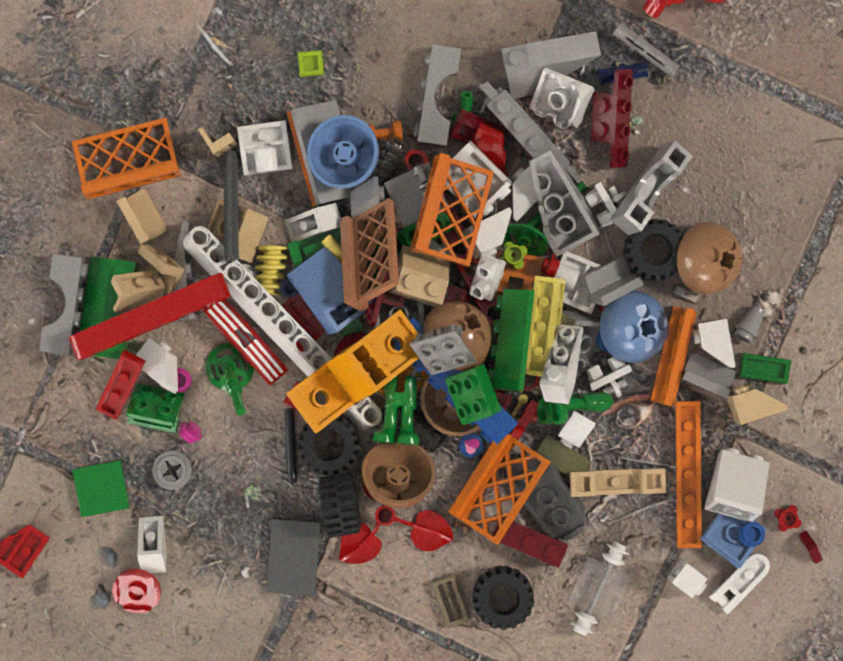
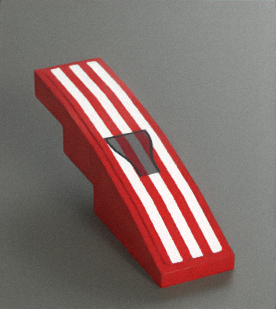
(246, 341)

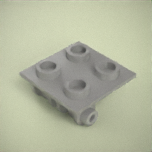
(408, 193)
(442, 349)

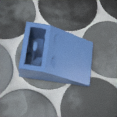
(321, 287)

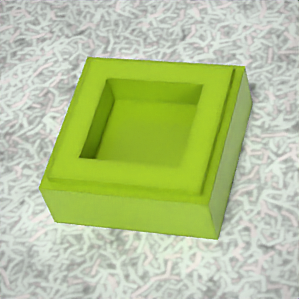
(310, 63)

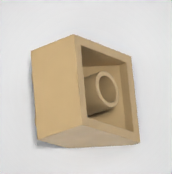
(250, 229)
(421, 277)
(751, 404)

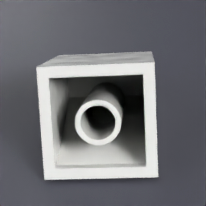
(738, 485)

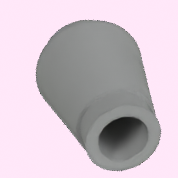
(749, 325)

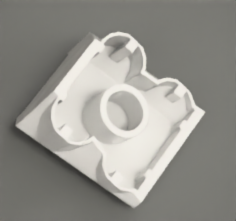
(561, 99)

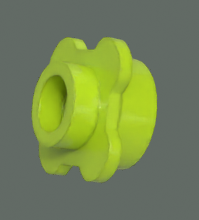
(520, 251)

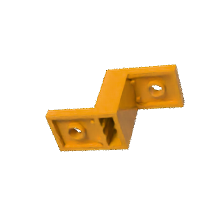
(355, 372)

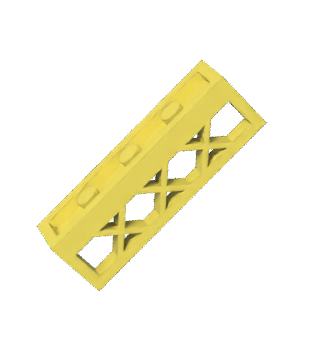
(544, 321)

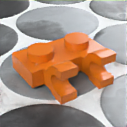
(527, 273)

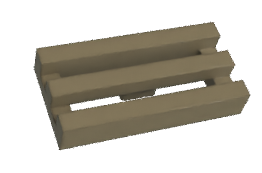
(443, 581)

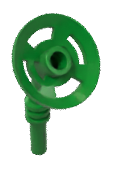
(527, 235)
(228, 381)

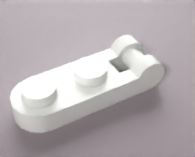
(741, 582)

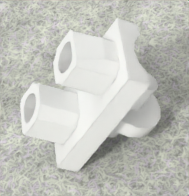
(599, 195)
(487, 277)
(598, 379)

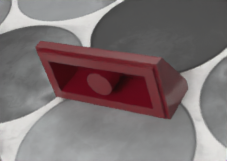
(467, 124)

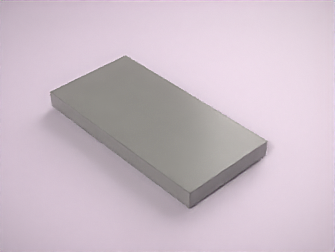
(306, 120)

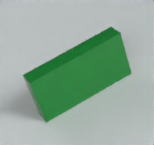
(764, 368)

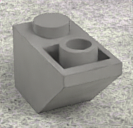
(366, 197)

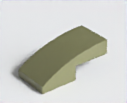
(563, 457)

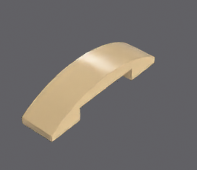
(617, 482)

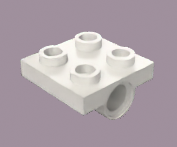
(264, 148)
(572, 269)

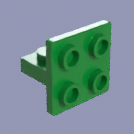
(473, 395)
(155, 408)

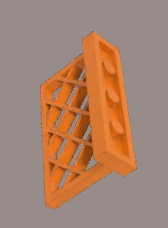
(126, 179)
(431, 203)
(673, 356)
(481, 481)

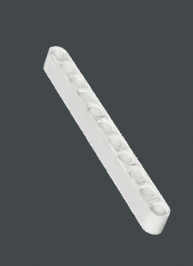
(278, 315)

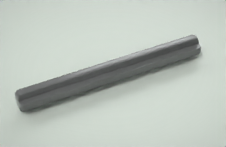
(231, 220)

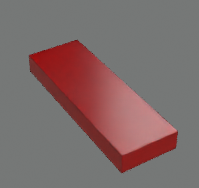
(120, 384)

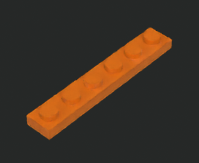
(688, 474)

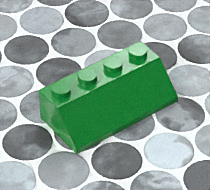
(101, 296)
(512, 339)

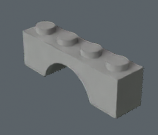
(443, 64)
(661, 170)
(69, 274)

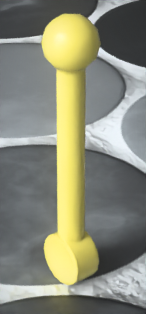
(522, 399)

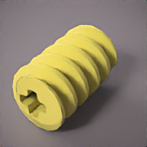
(270, 267)

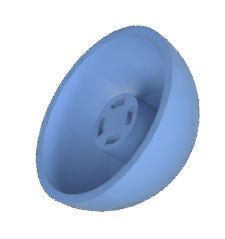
(334, 143)
(624, 330)

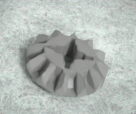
(169, 481)

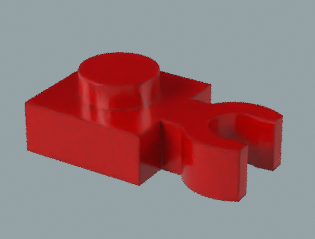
(529, 414)

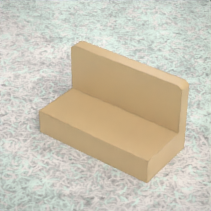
(221, 145)
(142, 216)
(167, 268)
(136, 289)

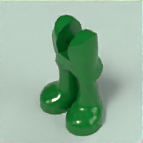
(396, 400)
(558, 412)

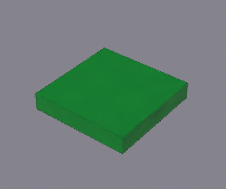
(101, 488)

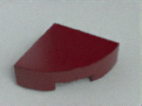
(811, 546)

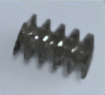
(389, 158)
(427, 437)

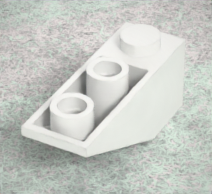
(562, 365)

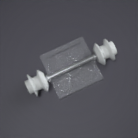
(599, 588)

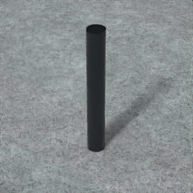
(290, 445)

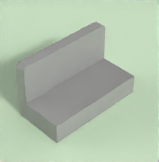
(611, 281)
(708, 375)

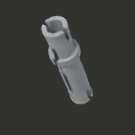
(645, 49)

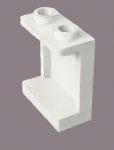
(500, 182)

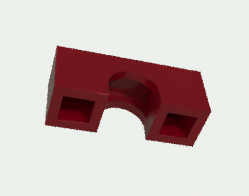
(533, 543)

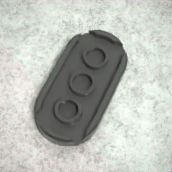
(551, 501)

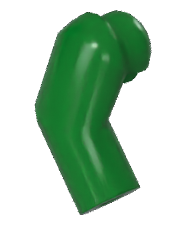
(466, 103)

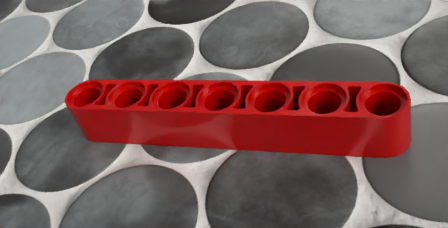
(149, 316)

